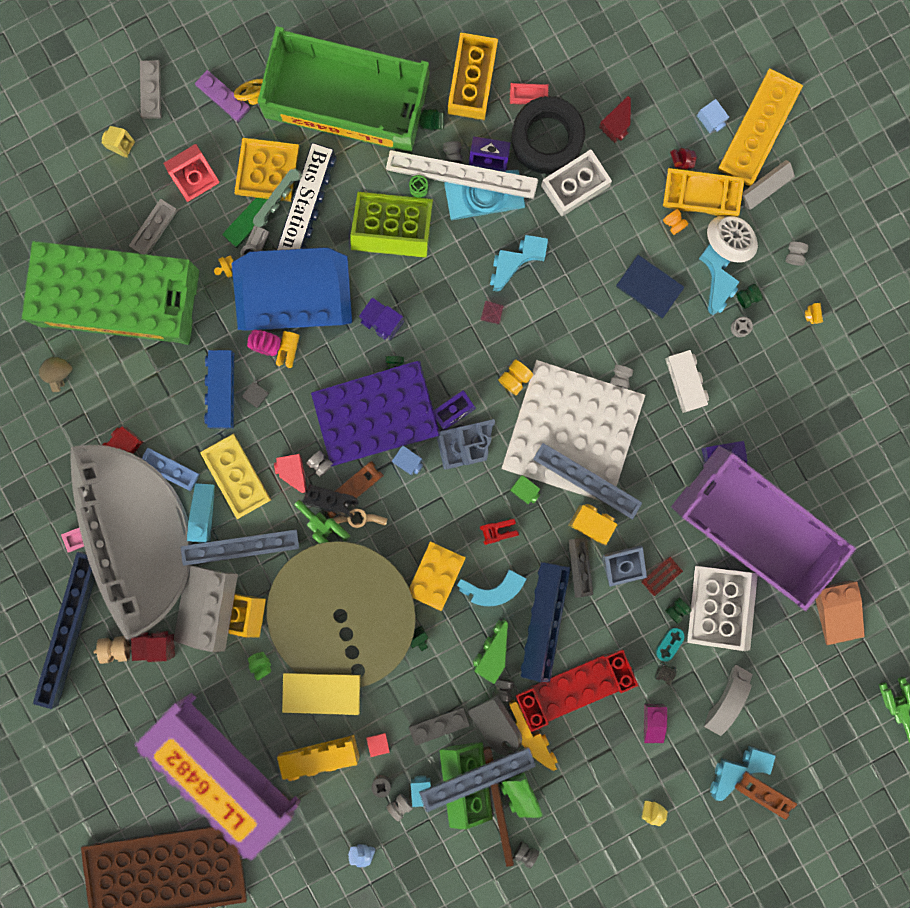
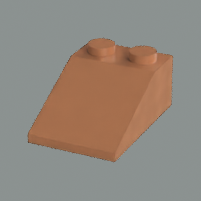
(841, 612)

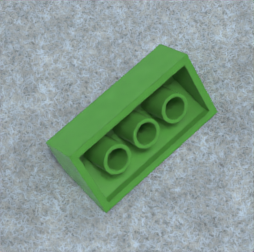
(475, 807)

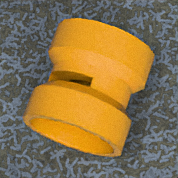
(675, 221)

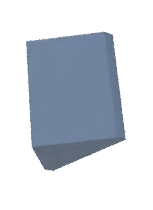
(624, 565)

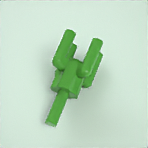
(321, 525)
(899, 705)

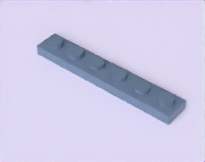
(587, 481)
(239, 547)
(477, 779)

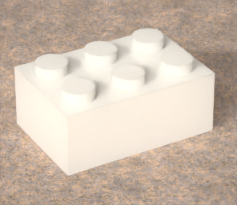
(576, 183)

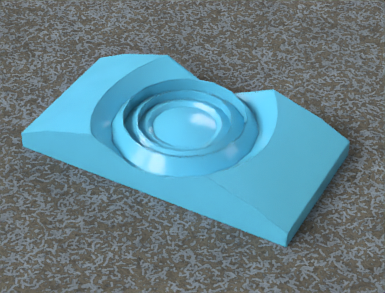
(471, 201)

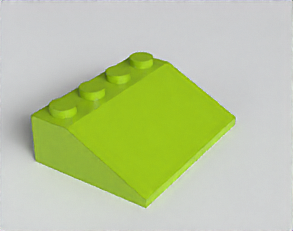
(391, 224)

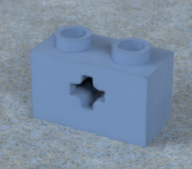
(408, 461)

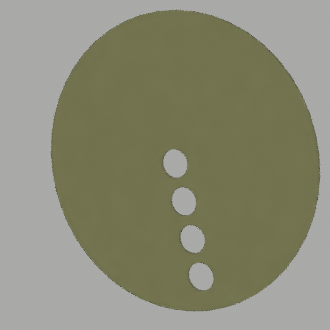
(347, 579)

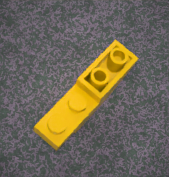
(535, 742)

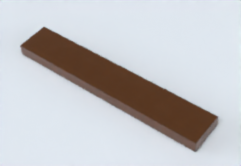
(500, 813)

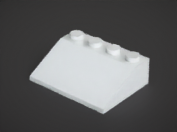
(722, 608)

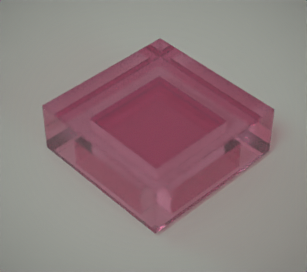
(492, 312)

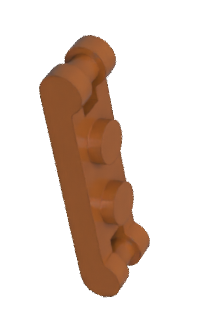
(359, 483)
(766, 795)

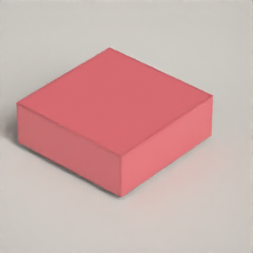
(378, 744)

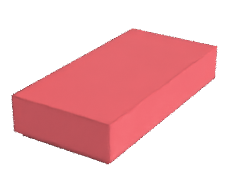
(526, 92)

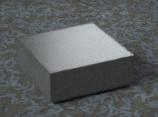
(255, 394)

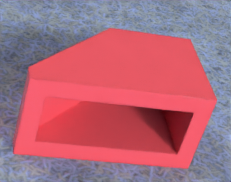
(292, 471)

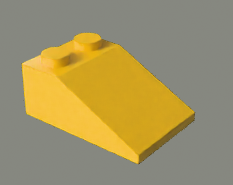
(246, 616)

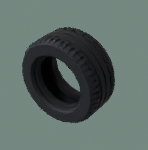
(547, 108)

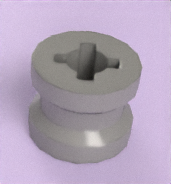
(744, 324)

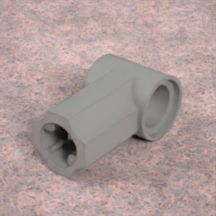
(256, 240)

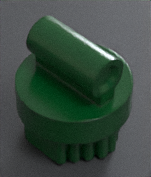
(432, 119)

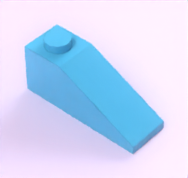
(201, 513)

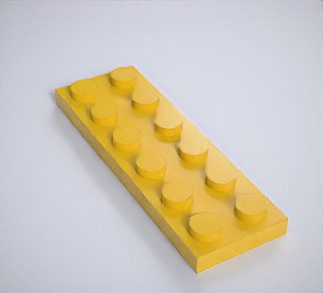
(760, 127)

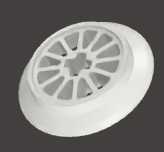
(737, 249)

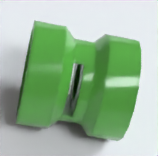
(418, 190)

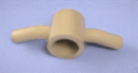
(367, 518)

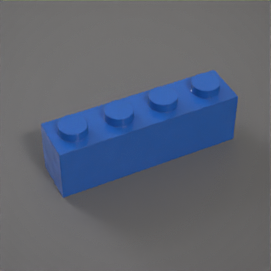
(220, 389)

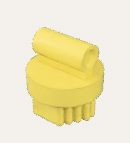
(654, 813)

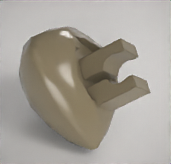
(54, 371)

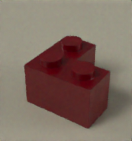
(153, 647)

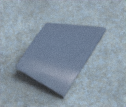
(465, 444)

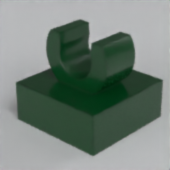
(419, 638)

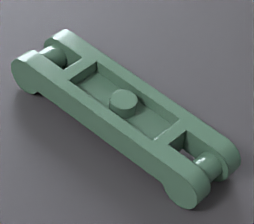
(271, 204)

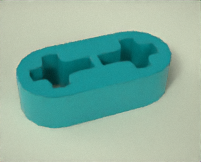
(666, 641)

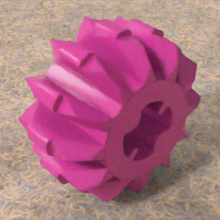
(263, 342)

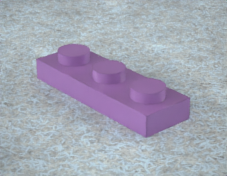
(222, 96)

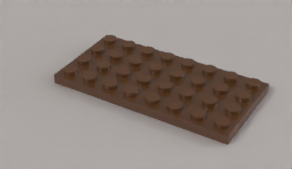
(165, 871)

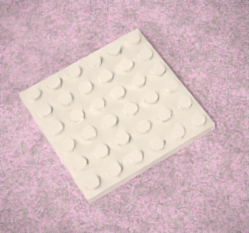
(577, 418)

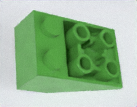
(492, 660)

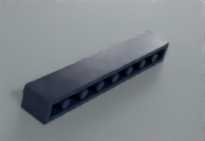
(65, 633)

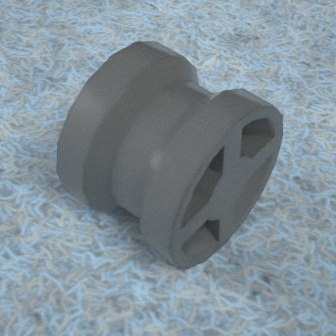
(383, 783)

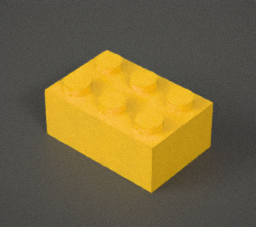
(436, 575)

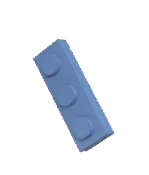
(171, 469)

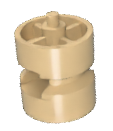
(109, 649)

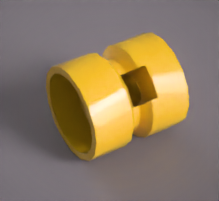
(515, 377)

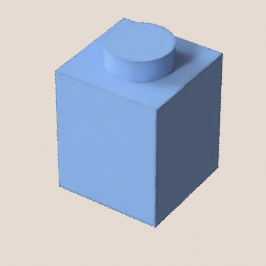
(713, 116)

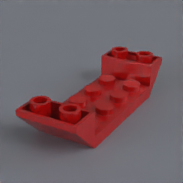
(576, 688)

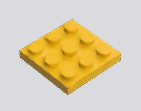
(264, 166)

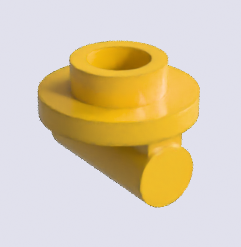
(814, 313)

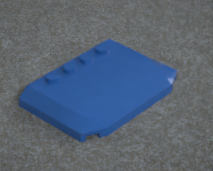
(292, 289)

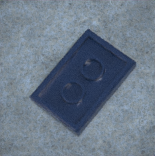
(650, 286)

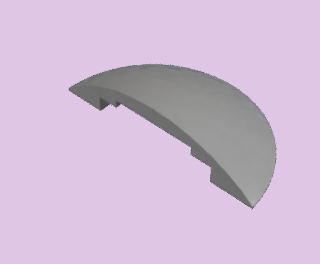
(130, 534)

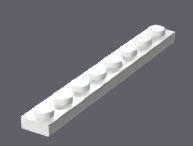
(462, 174)

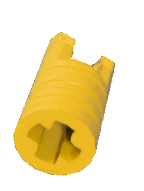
(287, 345)

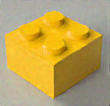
(593, 524)

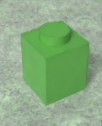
(525, 490)

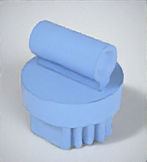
(361, 855)

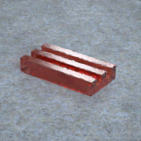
(673, 566)

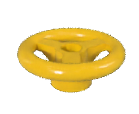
(251, 93)

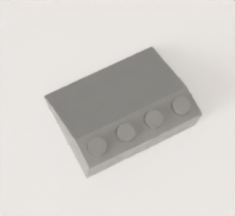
(206, 609)

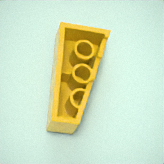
(318, 758)

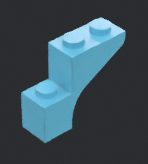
(508, 262)
(722, 283)
(731, 772)

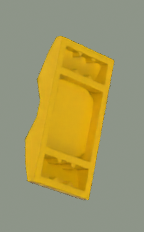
(703, 192)

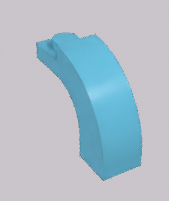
(495, 596)

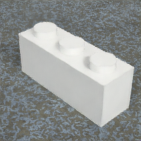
(687, 381)

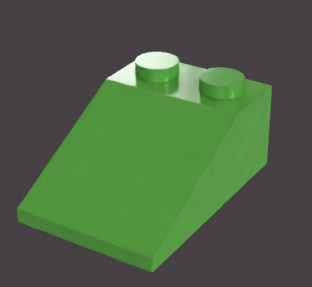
(521, 796)

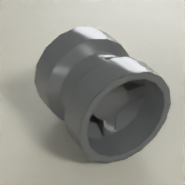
(452, 151)
(503, 689)
(526, 854)

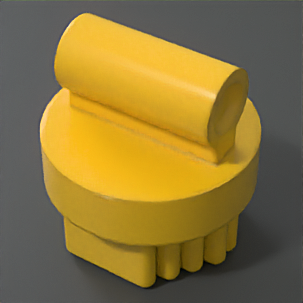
(226, 266)

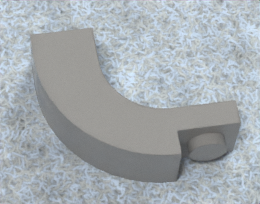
(731, 702)

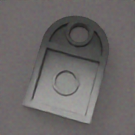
(496, 726)

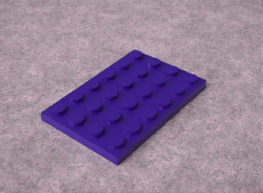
(375, 413)

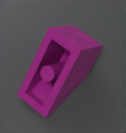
(655, 723)

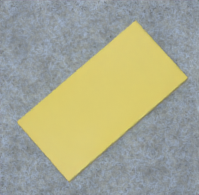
(235, 476)
(321, 693)

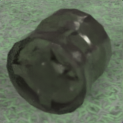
(665, 673)

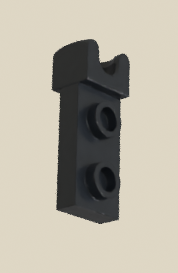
(329, 500)

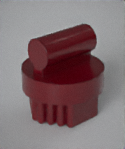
(683, 158)

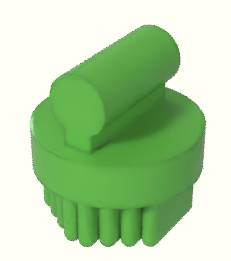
(259, 665)

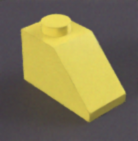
(118, 141)

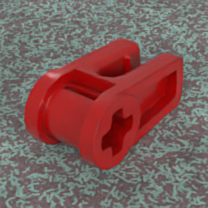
(493, 528)

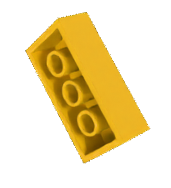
(472, 76)

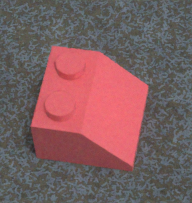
(191, 172)

